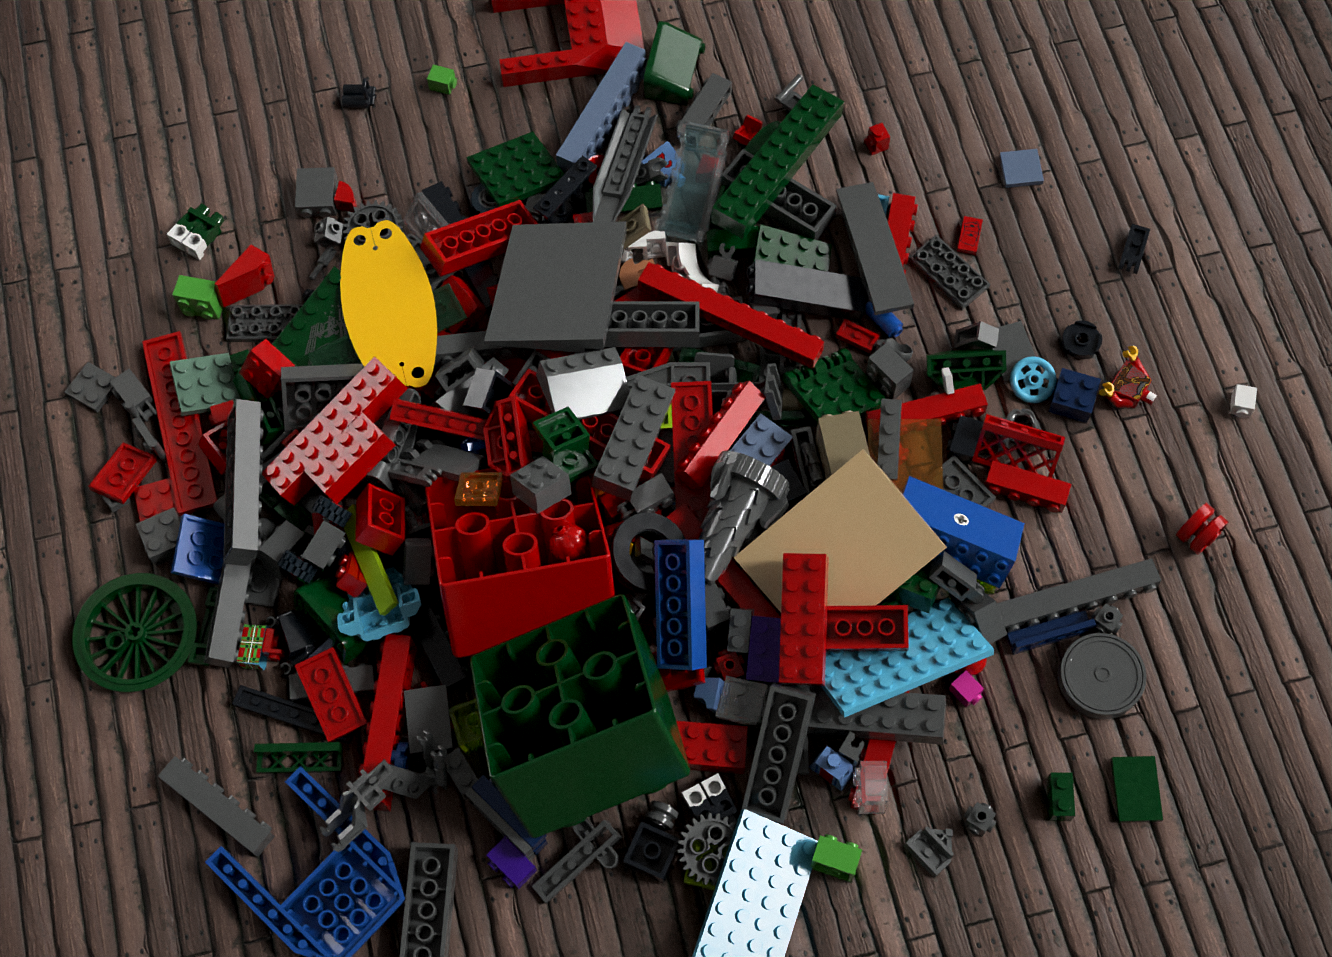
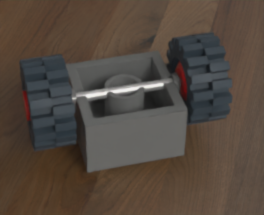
(323, 543)

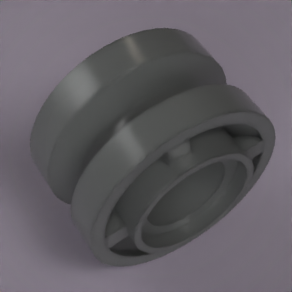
(661, 815)

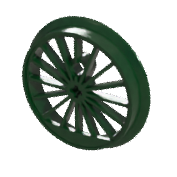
(182, 612)

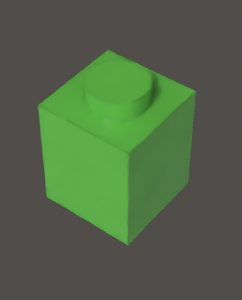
(441, 79)

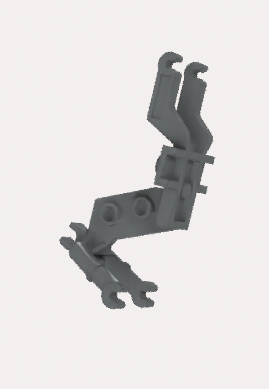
(368, 790)

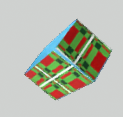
(251, 647)

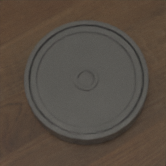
(1102, 676)

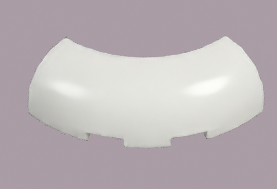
(684, 261)

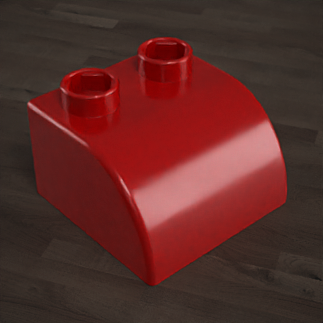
(499, 566)

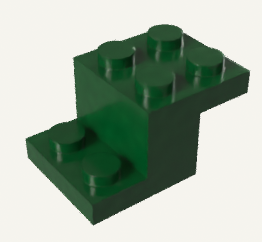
(566, 443)

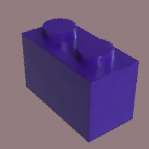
(511, 863)

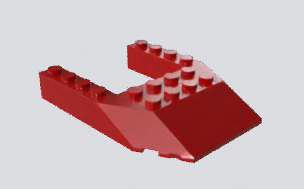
(596, 37)

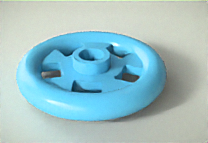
(1024, 393)

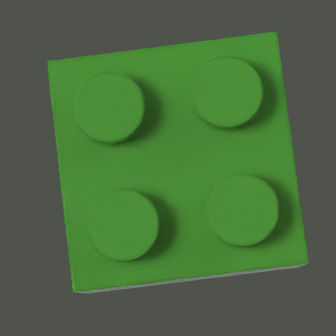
(197, 297)
(836, 858)

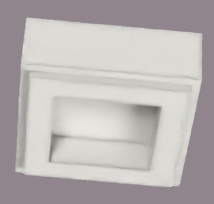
(947, 380)

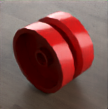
(1199, 526)

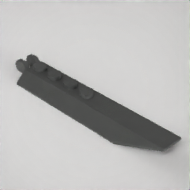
(621, 163)

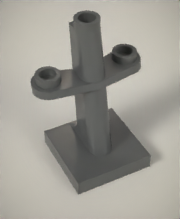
(770, 387)

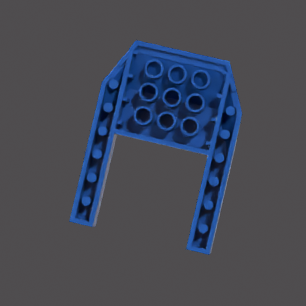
(337, 902)

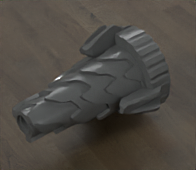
(740, 495)

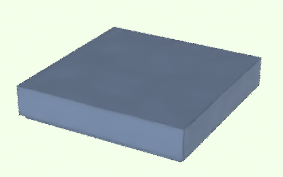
(1021, 168)

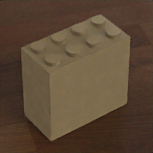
(839, 440)

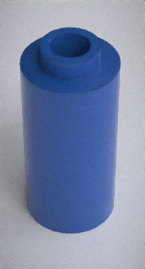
(886, 322)

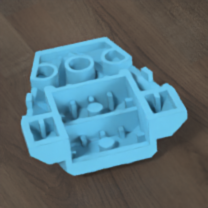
(363, 617)

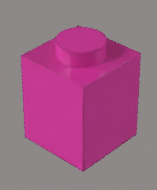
(966, 689)

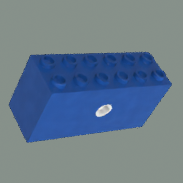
(972, 533)

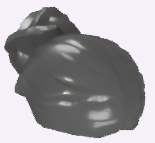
(903, 351)

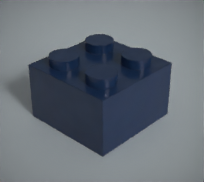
(1074, 395)

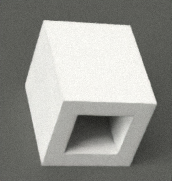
(1243, 401)

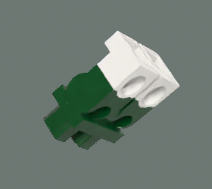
(196, 231)

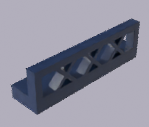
(1050, 632)

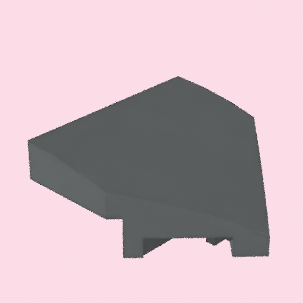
(931, 849)

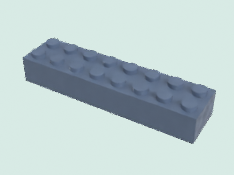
(604, 107)

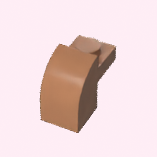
(631, 272)

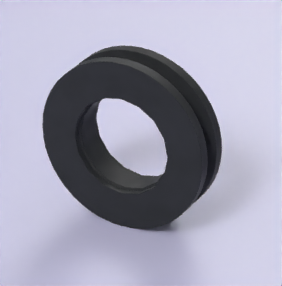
(619, 546)

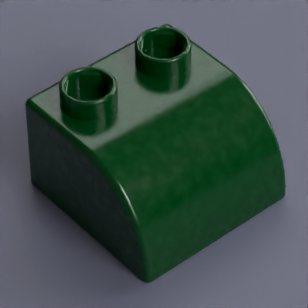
(576, 718)

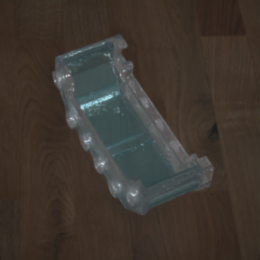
(694, 182)

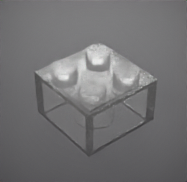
(872, 787)

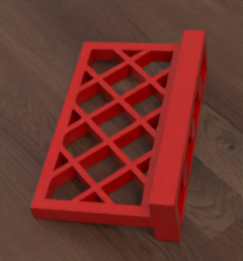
(1019, 433)

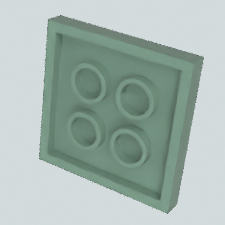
(203, 382)

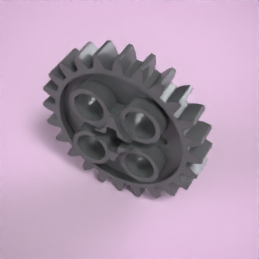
(377, 211)
(701, 831)

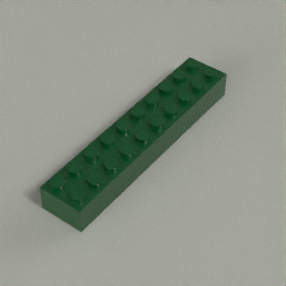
(777, 162)

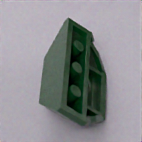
(967, 367)

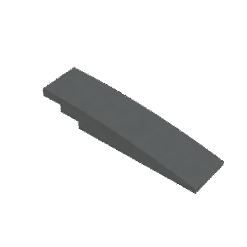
(874, 249)

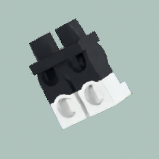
(719, 801)

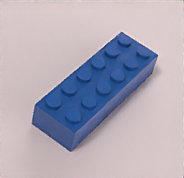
(680, 604)

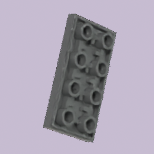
(949, 272)
(259, 322)

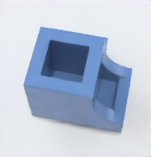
(710, 693)

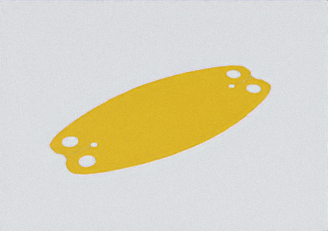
(389, 303)

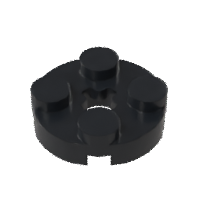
(1081, 350)

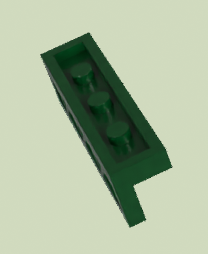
(298, 749)

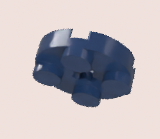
(401, 756)

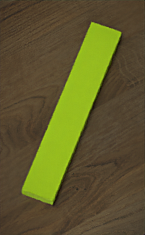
(372, 569)

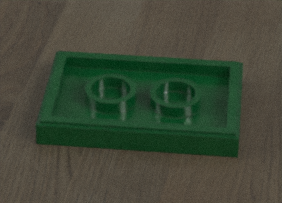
(1136, 789)

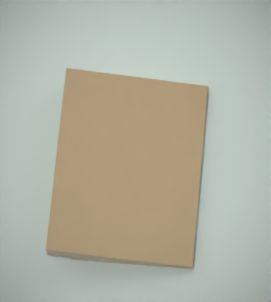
(861, 525)

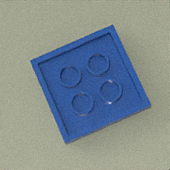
(199, 549)

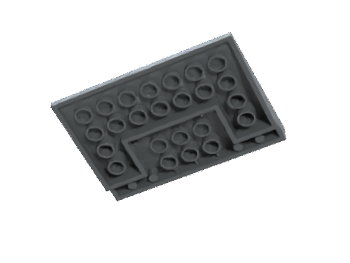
(557, 286)

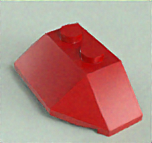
(507, 437)

